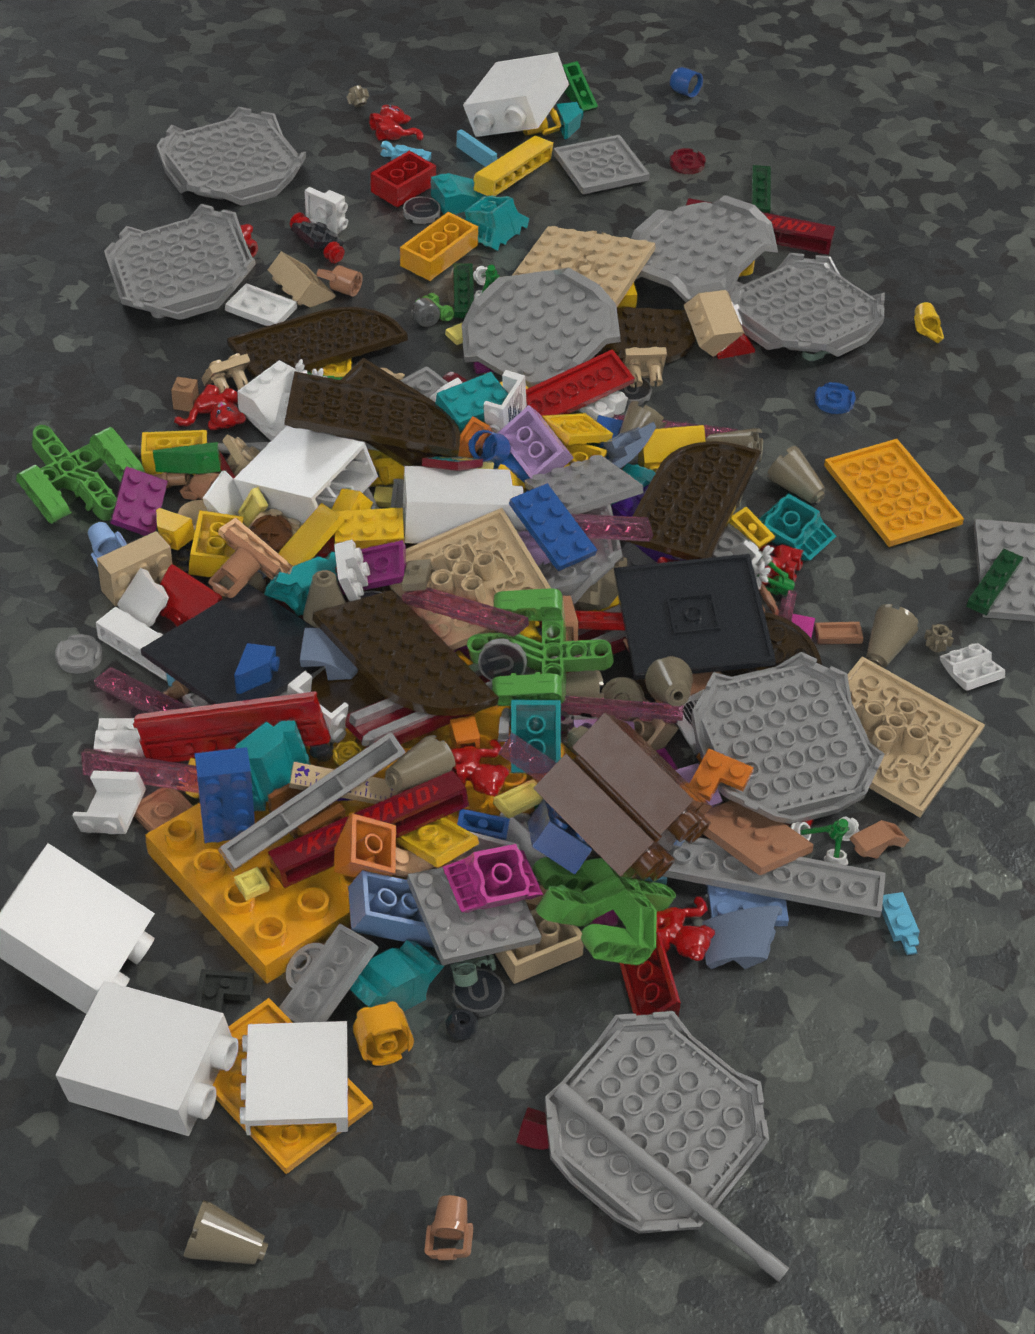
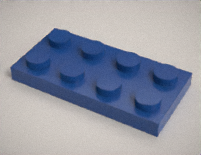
(552, 527)

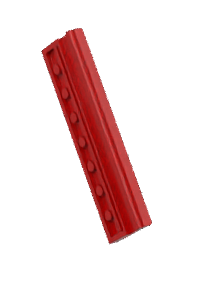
(186, 731)

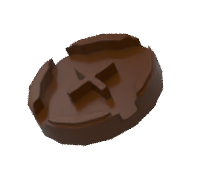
(273, 531)

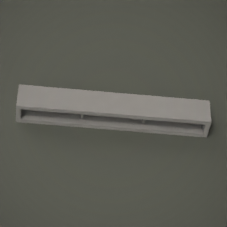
(311, 801)

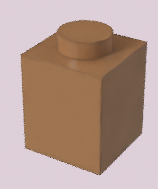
(184, 393)

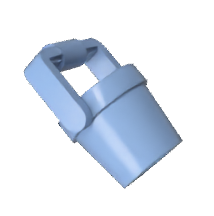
(104, 540)

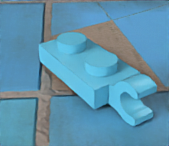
(398, 150)
(900, 921)

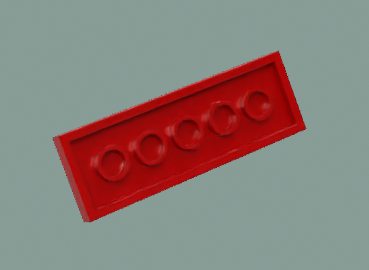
(580, 385)

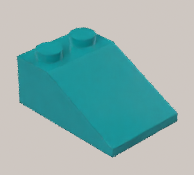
(454, 192)
(539, 725)

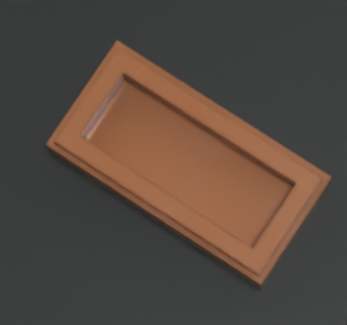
(838, 633)

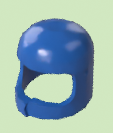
(680, 81)
(494, 445)

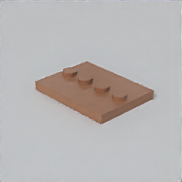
(754, 838)

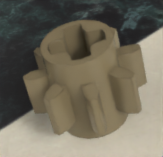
(357, 96)
(938, 638)

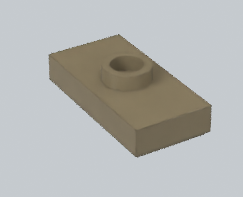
(416, 575)

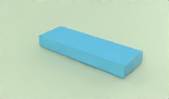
(475, 148)

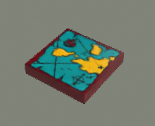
(452, 463)

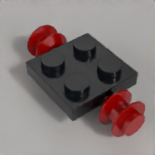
(318, 237)

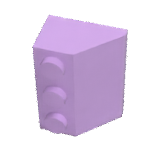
(535, 443)

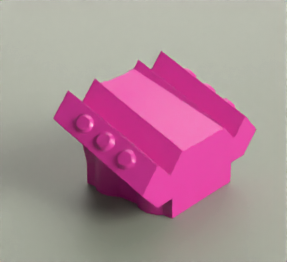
(492, 878)

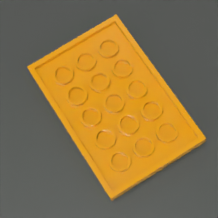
(893, 492)
(283, 1143)

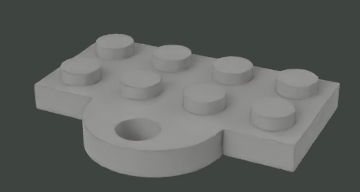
(326, 975)

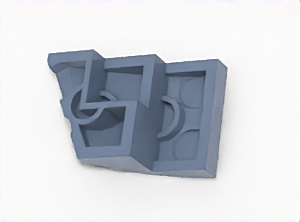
(628, 444)
(321, 651)
(742, 936)

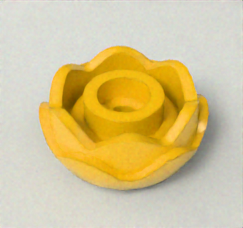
(345, 751)

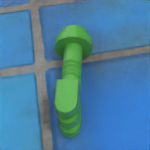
(446, 311)

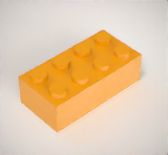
(438, 246)

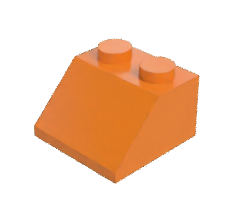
(366, 846)

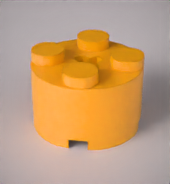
(382, 1033)

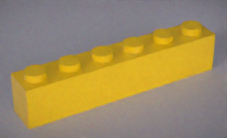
(513, 166)

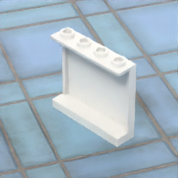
(295, 1074)

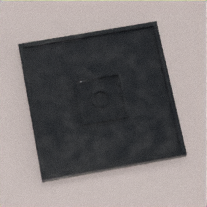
(696, 612)
(210, 646)

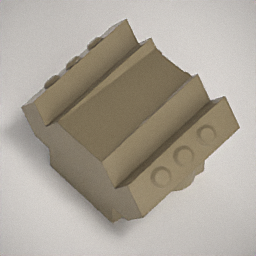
(601, 593)

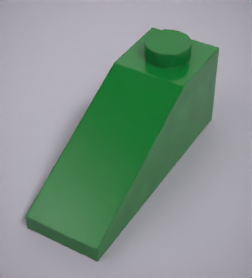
(578, 88)
(188, 459)

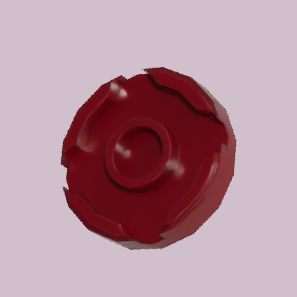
(687, 161)

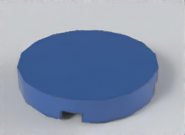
(834, 398)

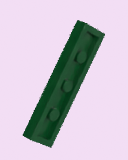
(761, 188)
(463, 288)
(994, 582)

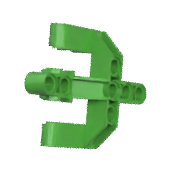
(103, 448)
(548, 607)
(595, 891)

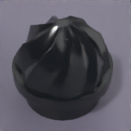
(321, 752)

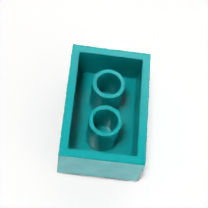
(468, 399)

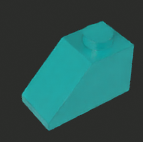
(570, 118)

